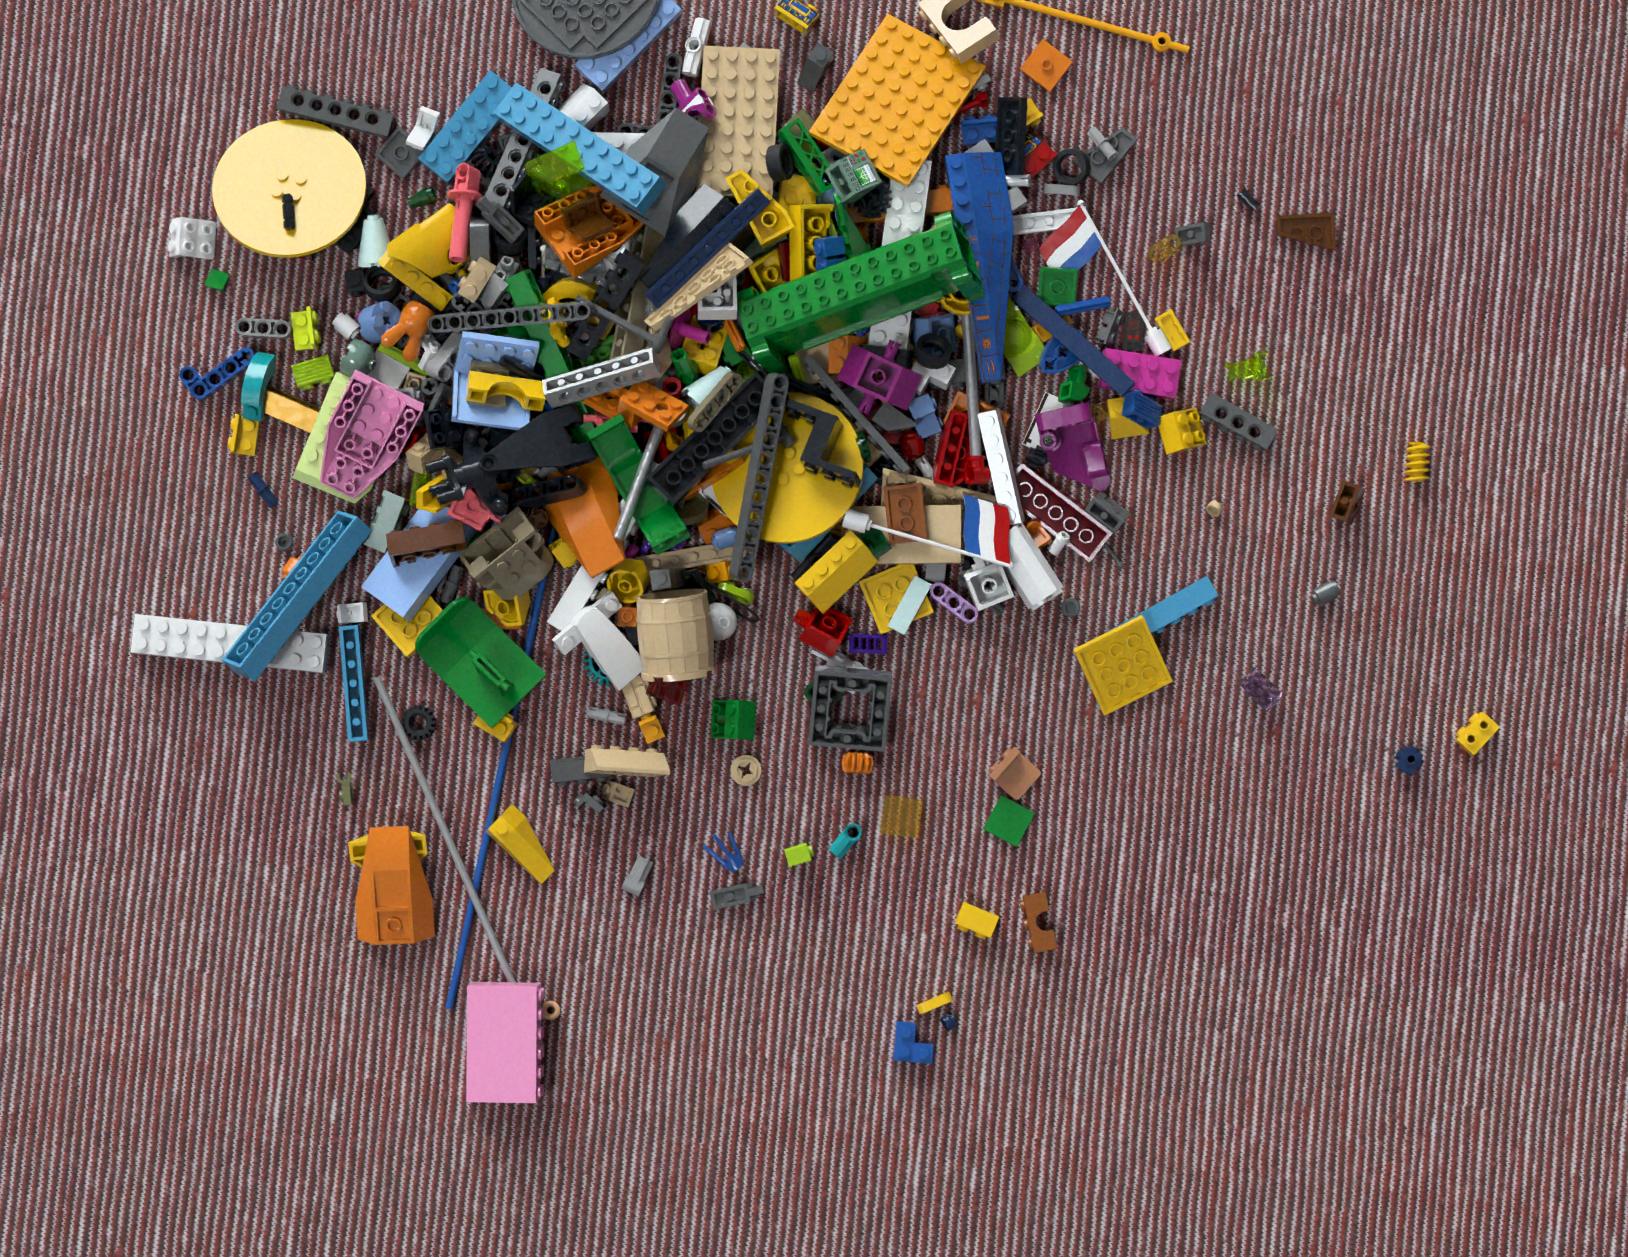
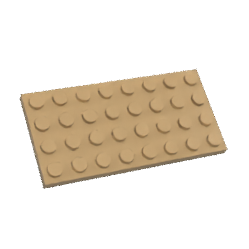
(745, 99)

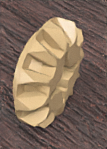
(748, 779)

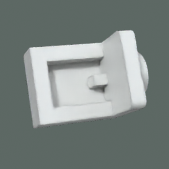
(352, 613)

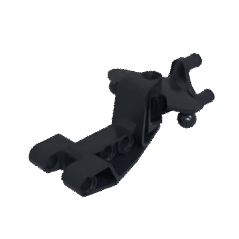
(535, 445)

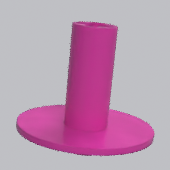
(681, 328)

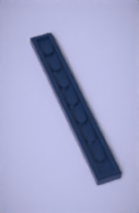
(707, 248)
(1073, 341)

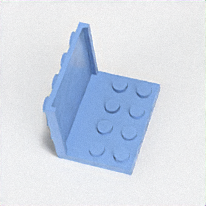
(490, 349)

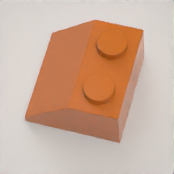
(839, 350)

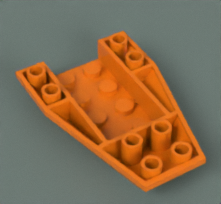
(393, 890)

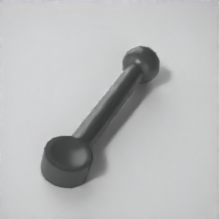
(1120, 564)

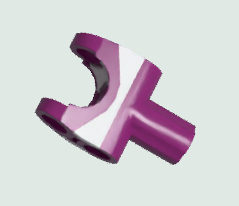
(692, 102)

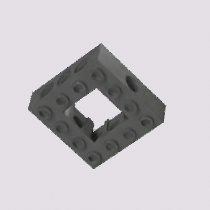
(844, 735)

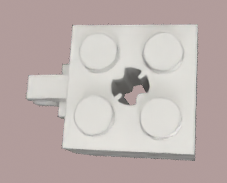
(976, 580)

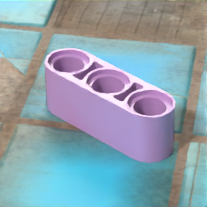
(963, 604)

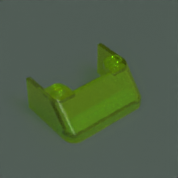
(553, 171)

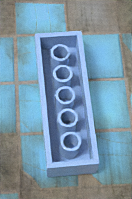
(607, 70)

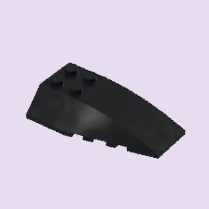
(691, 224)

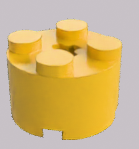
(629, 580)

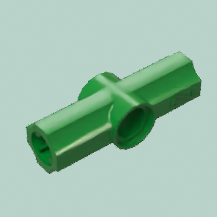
(685, 366)

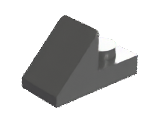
(1193, 234)

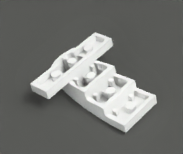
(602, 641)

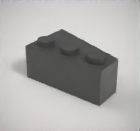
(571, 770)

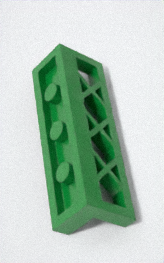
(800, 157)

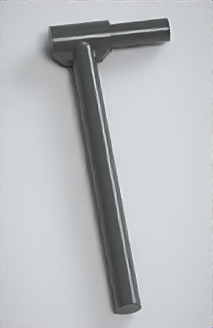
(656, 340)
(785, 439)

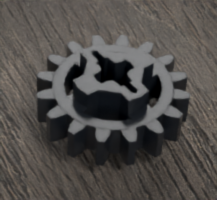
(875, 201)

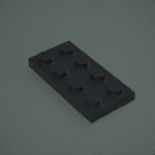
(1012, 133)

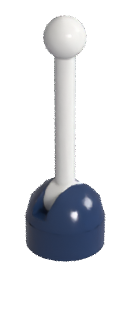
(542, 281)

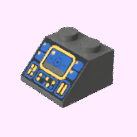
(891, 420)

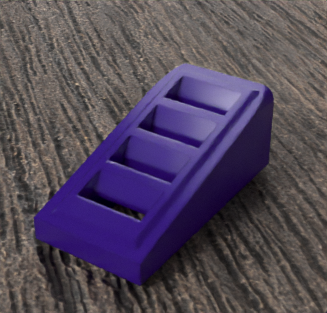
(867, 636)

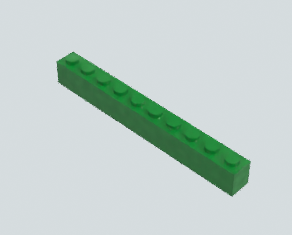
(550, 354)

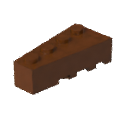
(425, 541)

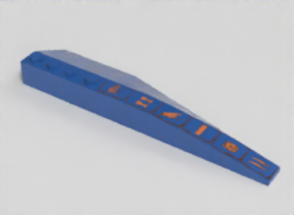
(984, 208)

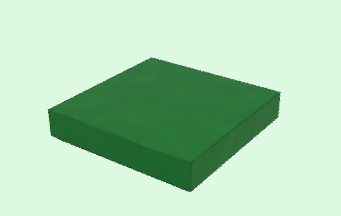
(1057, 285)
(1008, 821)

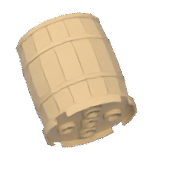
(675, 635)

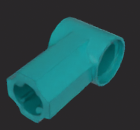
(844, 841)

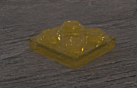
(901, 816)

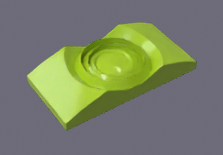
(1021, 343)

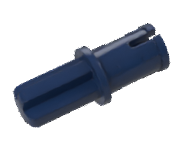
(263, 489)

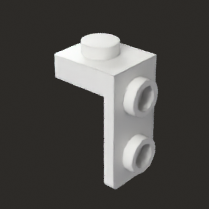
(423, 129)
(431, 347)

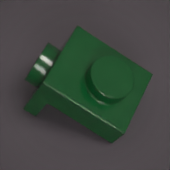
(876, 542)

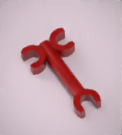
(980, 100)

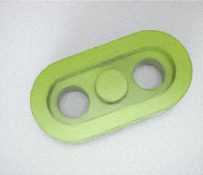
(742, 595)

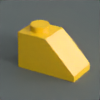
(509, 611)

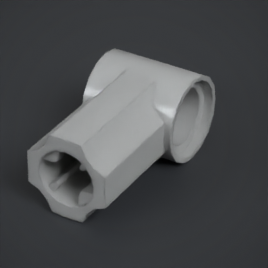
(636, 878)

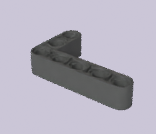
(664, 109)
(480, 242)

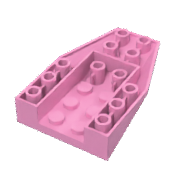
(366, 433)

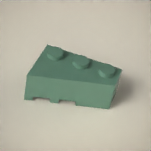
(386, 520)

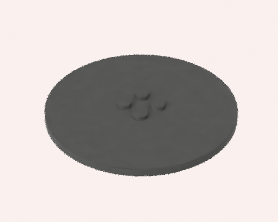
(584, 26)

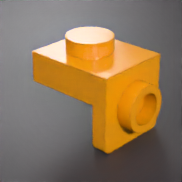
(718, 572)

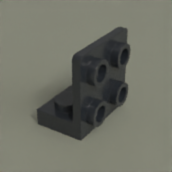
(524, 201)

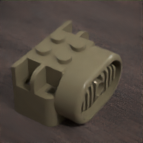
(509, 556)

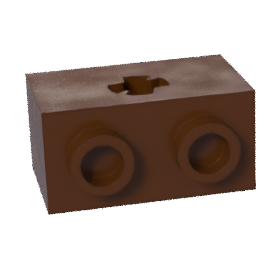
(1347, 502)

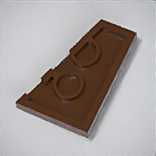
(1311, 229)

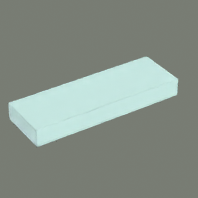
(909, 605)

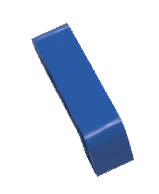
(220, 370)

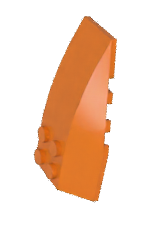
(590, 520)

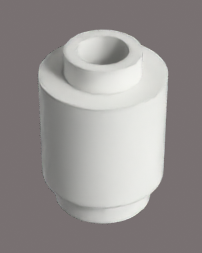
(346, 326)

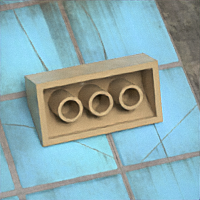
(624, 762)

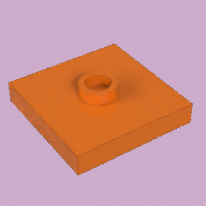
(1046, 65)

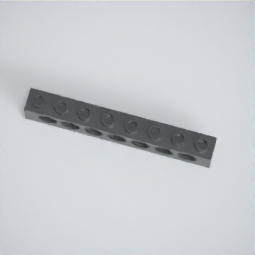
(507, 166)

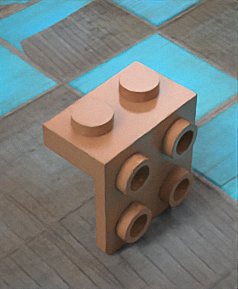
(1014, 773)

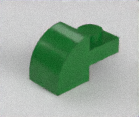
(1075, 387)

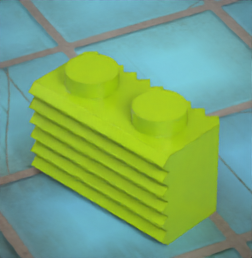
(313, 372)
(799, 854)

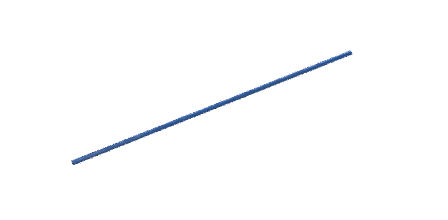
(495, 797)

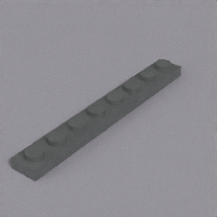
(850, 409)

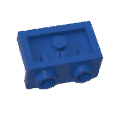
(976, 130)

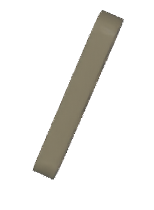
(712, 398)

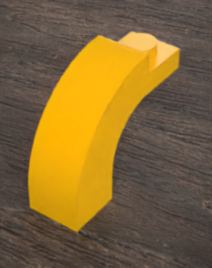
(570, 288)

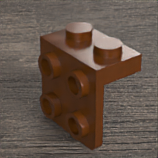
(585, 219)

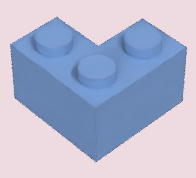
(923, 414)

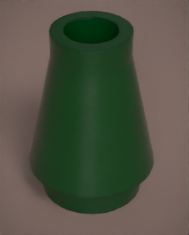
(422, 198)

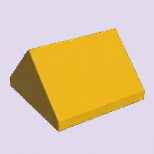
(767, 271)

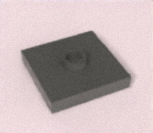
(397, 154)

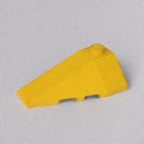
(772, 221)
(518, 839)

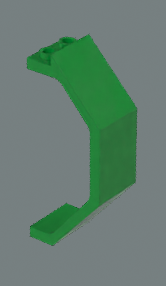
(621, 459)

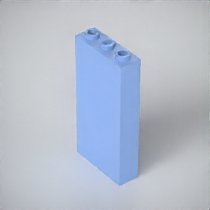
(410, 585)

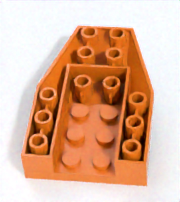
(573, 252)

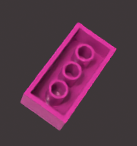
(1151, 374)

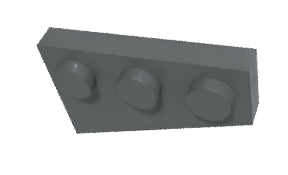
(1101, 167)

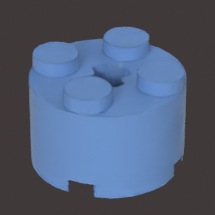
(377, 320)

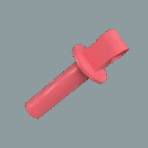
(465, 195)

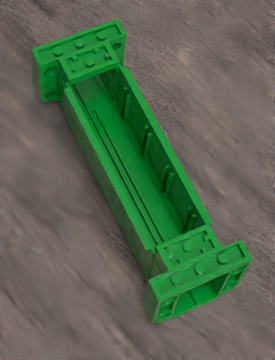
(859, 292)

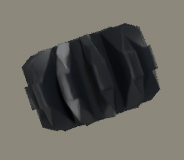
(486, 160)

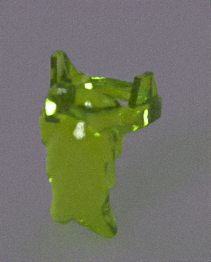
(1252, 368)

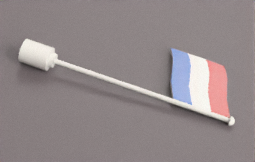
(1075, 245)
(984, 530)

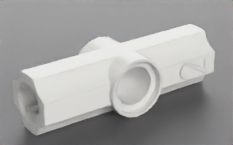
(698, 37)

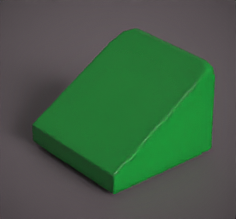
(217, 280)

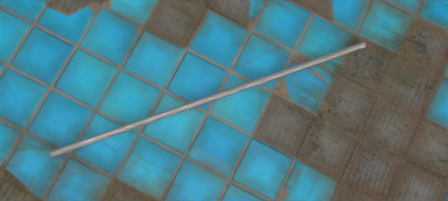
(444, 830)

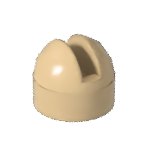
(1214, 508)

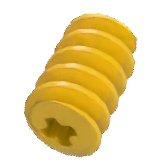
(1417, 462)

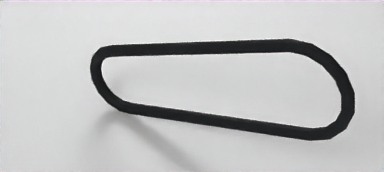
(763, 371)
(723, 592)

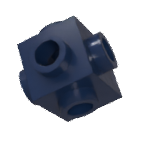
(1402, 763)

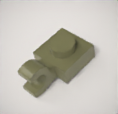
(346, 792)

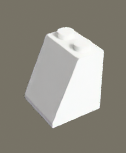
(585, 106)

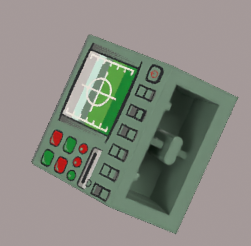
(853, 176)

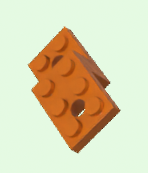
(640, 403)

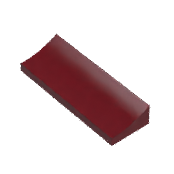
(1059, 512)

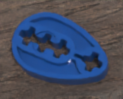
(1058, 363)

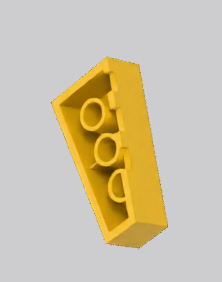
(810, 223)

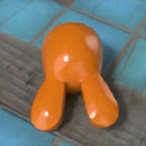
(412, 322)

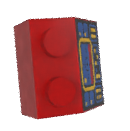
(1037, 155)

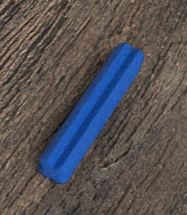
(1083, 306)

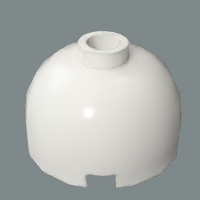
(723, 621)

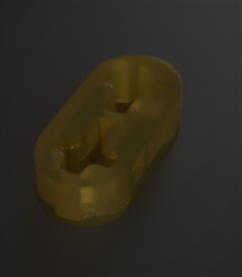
(1168, 252)

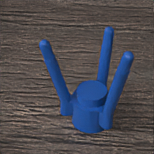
(733, 861)

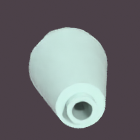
(373, 241)
(702, 387)

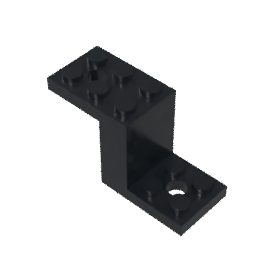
(821, 443)

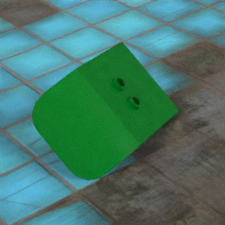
(477, 660)

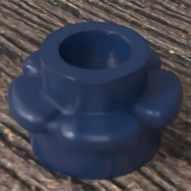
(948, 1021)

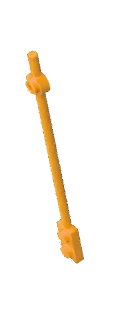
(1096, 24)

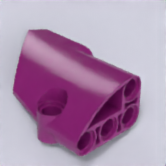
(1076, 444)

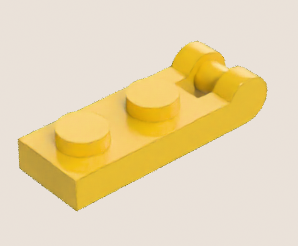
(557, 329)

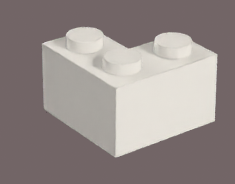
(720, 304)
(938, 377)

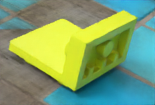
(304, 329)

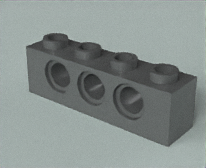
(1232, 412)

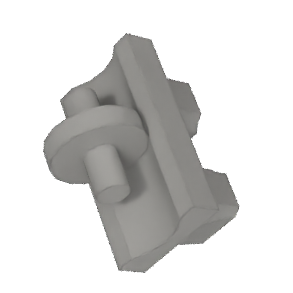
(506, 268)

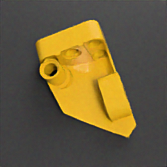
(428, 244)

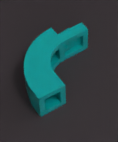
(255, 383)

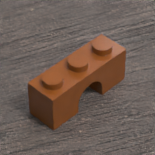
(1033, 906)

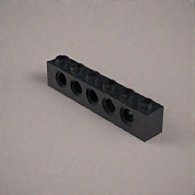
(627, 260)

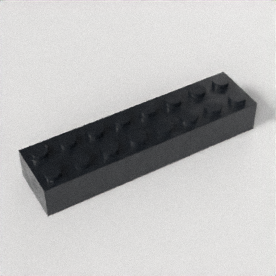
(683, 467)

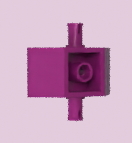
(898, 382)

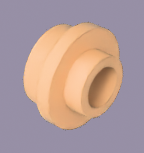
(556, 1010)

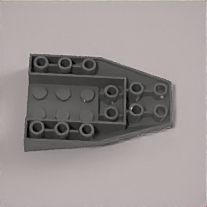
(675, 154)

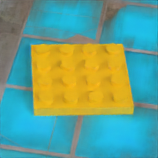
(1123, 665)

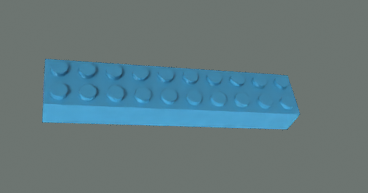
(602, 162)
(296, 595)

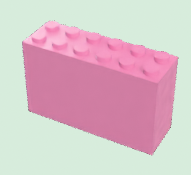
(504, 1042)

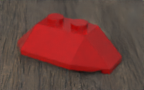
(952, 450)

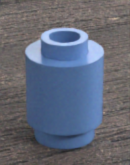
(724, 538)

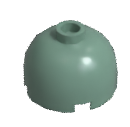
(360, 357)

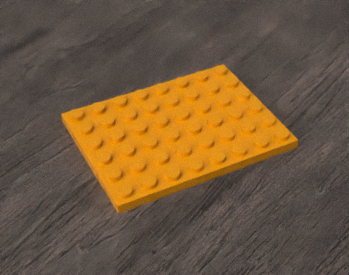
(897, 100)

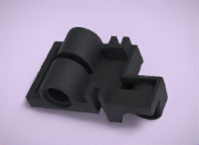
(352, 238)

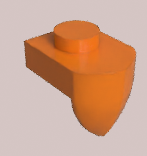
(1038, 534)

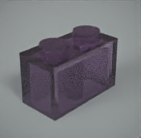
(1261, 689)

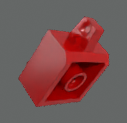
(823, 630)

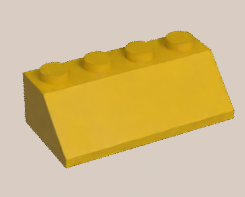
(836, 572)

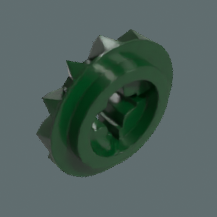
(863, 447)

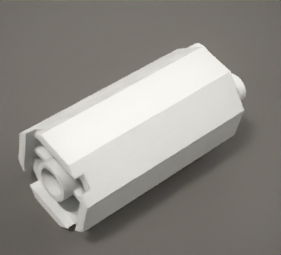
(1031, 572)

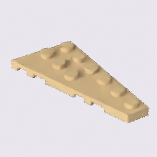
(713, 274)
(933, 493)

